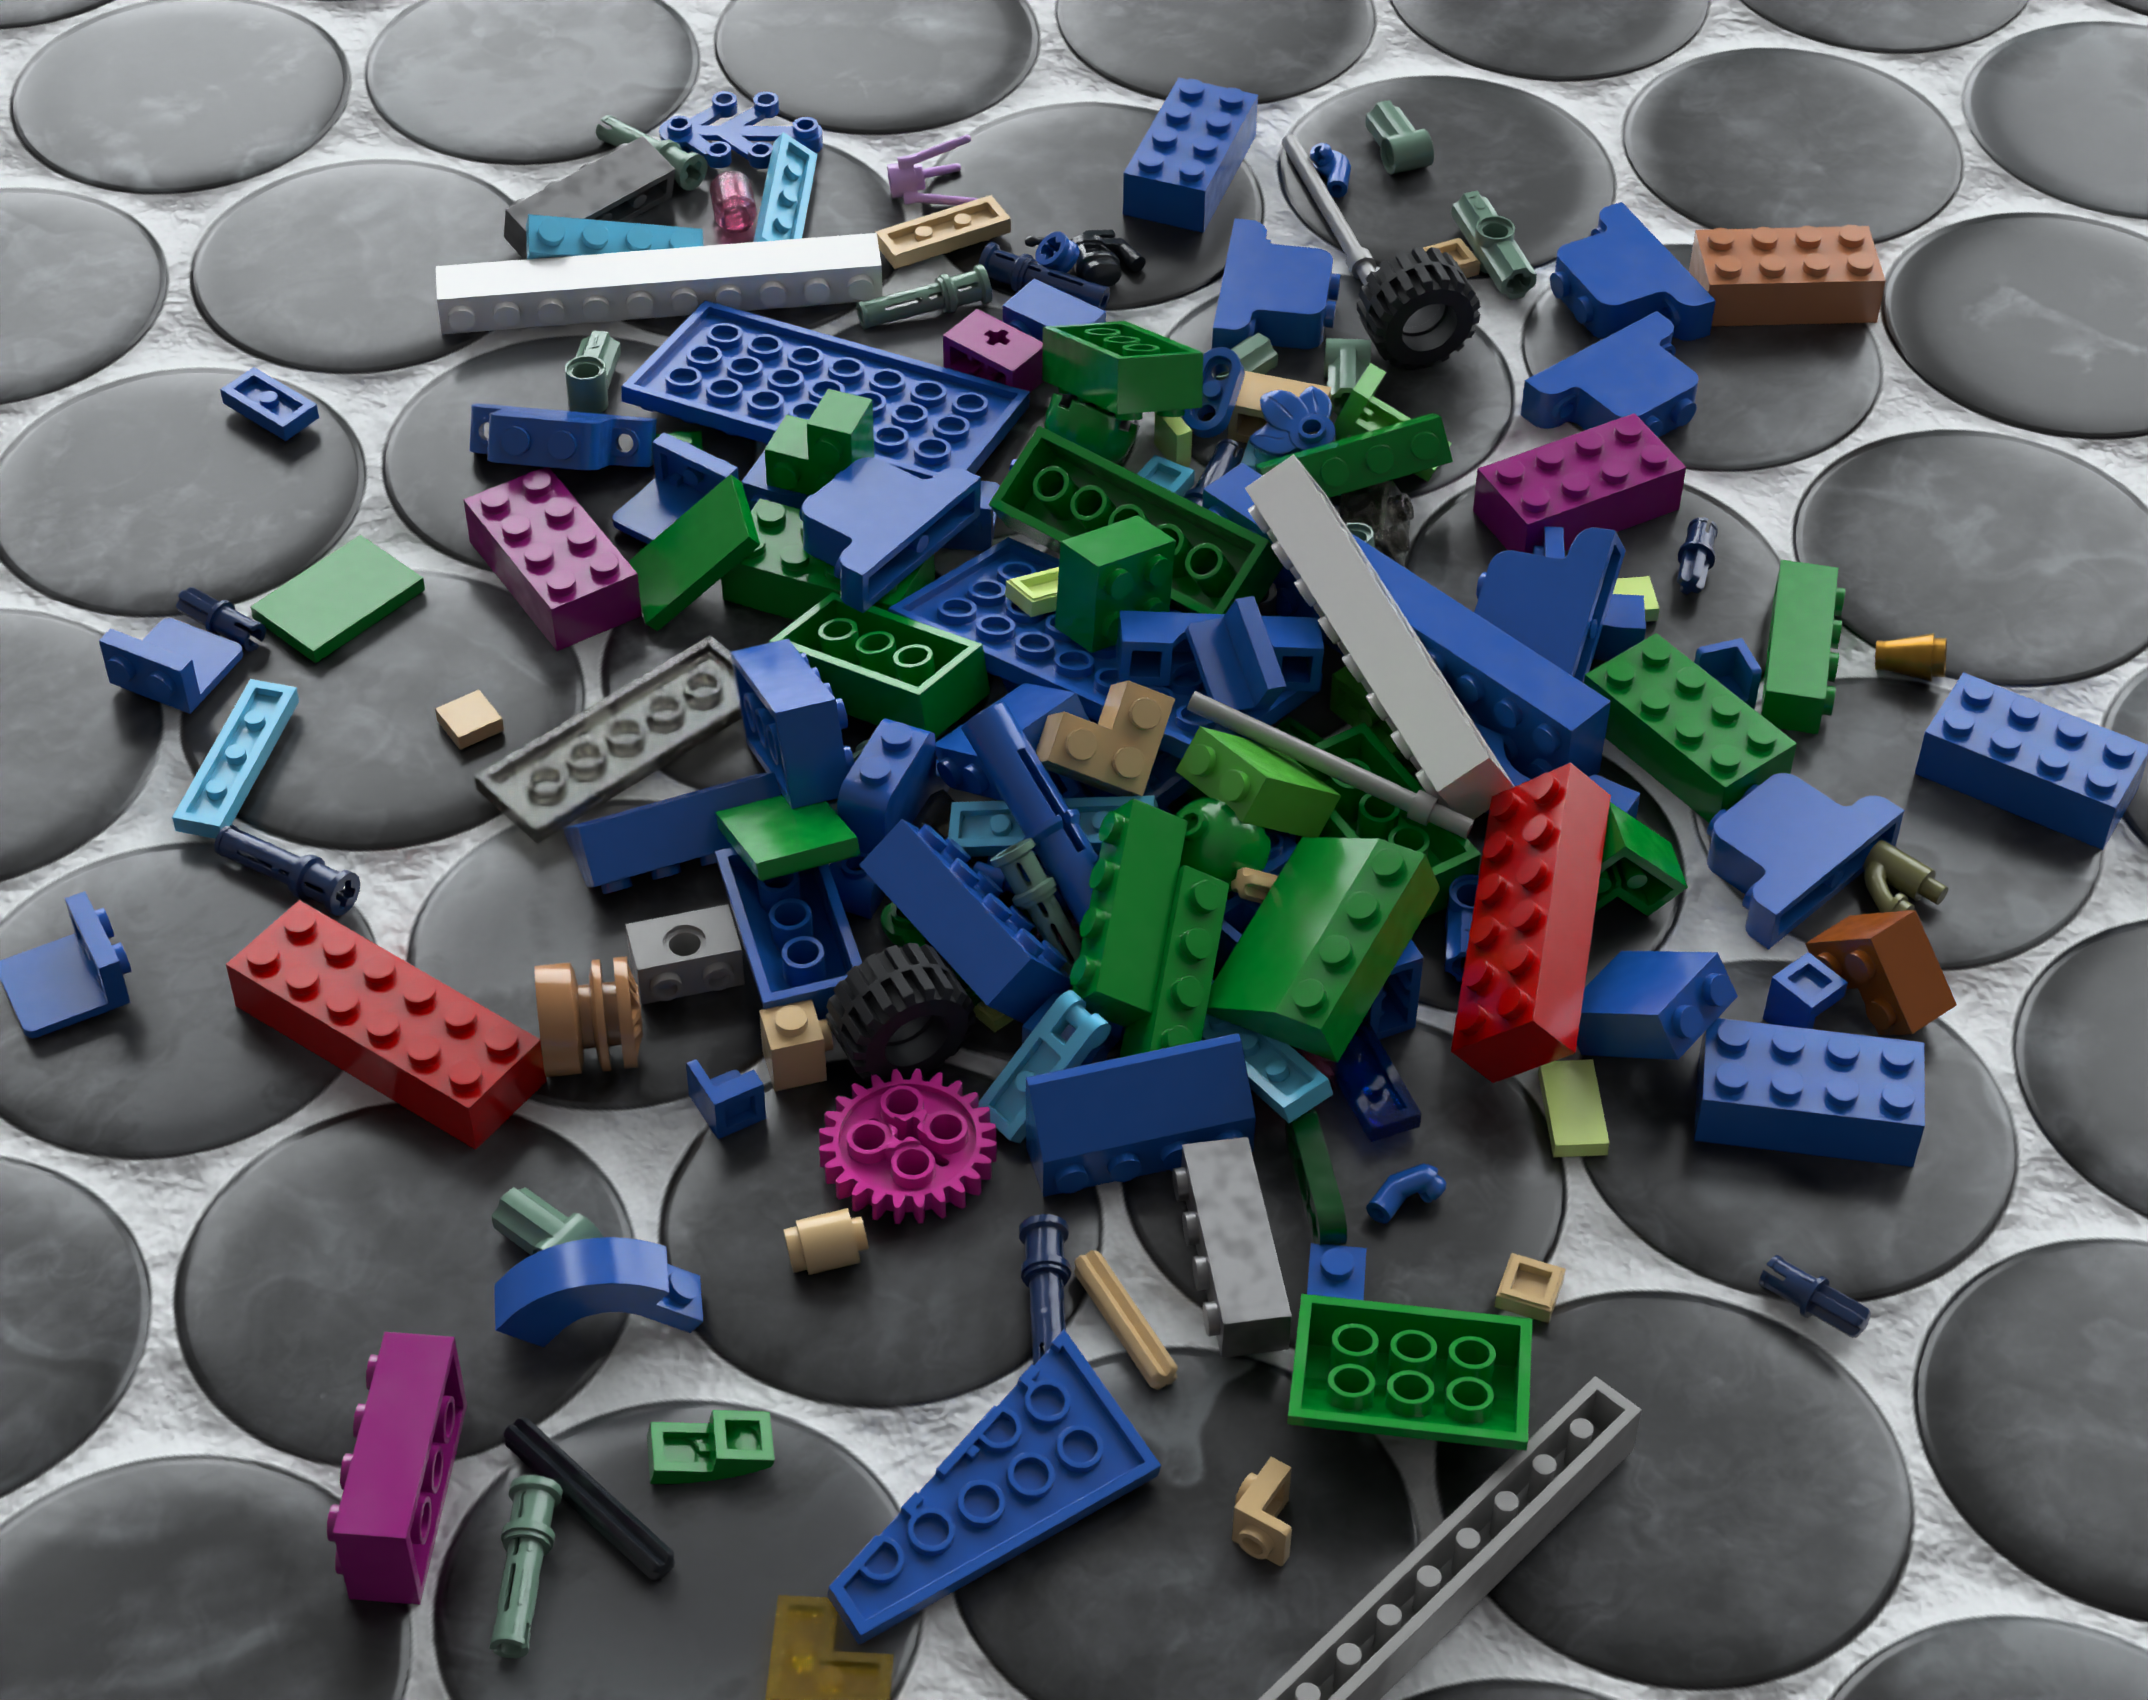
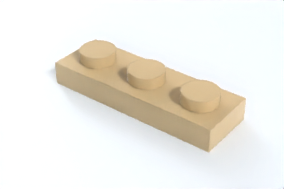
(943, 232)

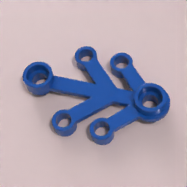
(738, 131)

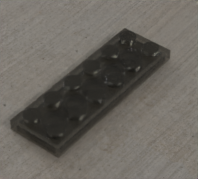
(615, 741)

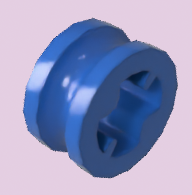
(1057, 252)

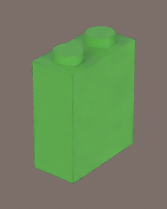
(1258, 783)

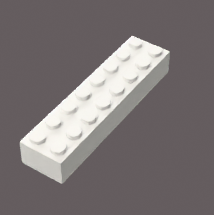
(1376, 640)

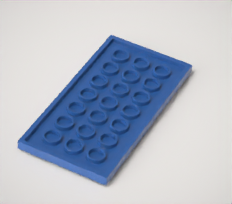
(753, 370)
(1032, 651)

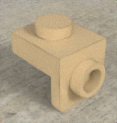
(1255, 1513)

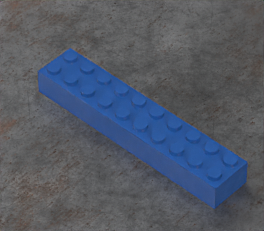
(1498, 680)

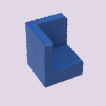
(1733, 667)
(1802, 993)
(727, 1100)

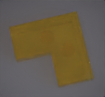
(806, 1660)

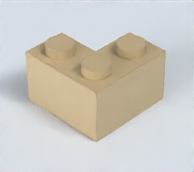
(1118, 749)

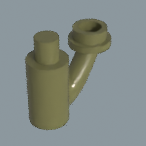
(1904, 873)

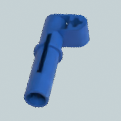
(1035, 803)

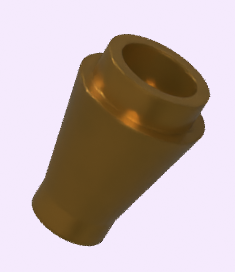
(1913, 656)

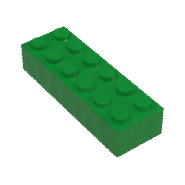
(1069, 491)

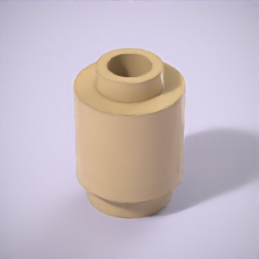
(825, 1242)

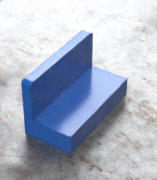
(1237, 658)

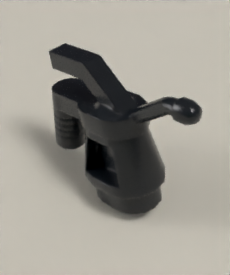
(1100, 256)

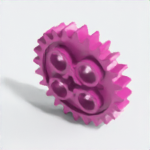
(907, 1146)

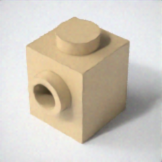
(795, 1044)

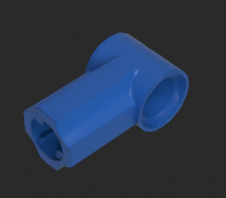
(1458, 922)

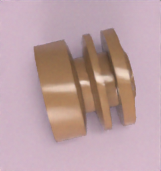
(587, 1016)

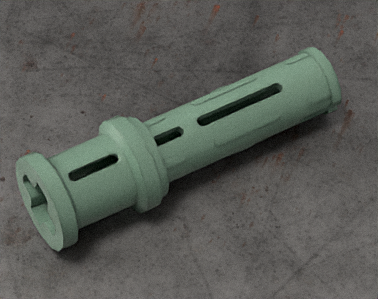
(689, 167)
(945, 288)
(1030, 893)
(526, 1542)

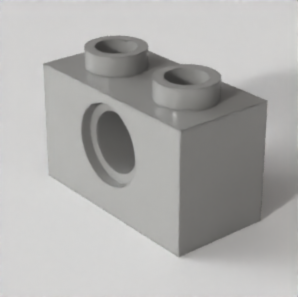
(685, 954)

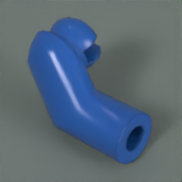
(1332, 166)
(1401, 1185)

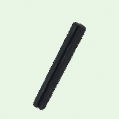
(590, 1499)

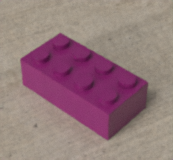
(1583, 481)
(553, 558)
(398, 1468)

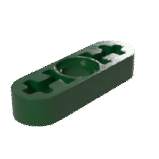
(1316, 1180)

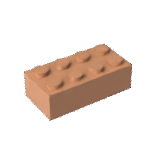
(1789, 275)

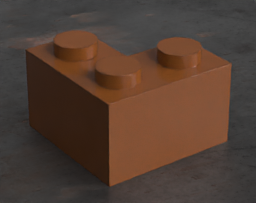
(1890, 966)

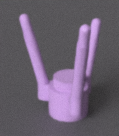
(907, 178)

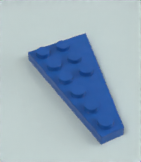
(1015, 1480)

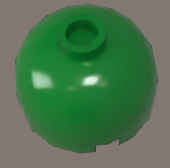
(1090, 429)
(1220, 842)

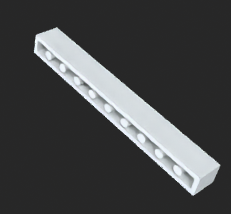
(657, 283)

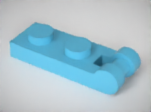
(1040, 1054)

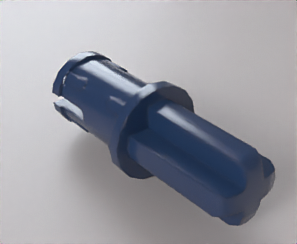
(1696, 555)
(220, 618)
(1816, 1297)

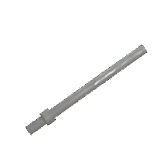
(1358, 258)
(1420, 806)

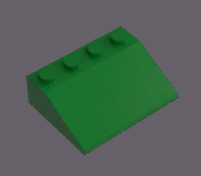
(1324, 942)
(1412, 1372)

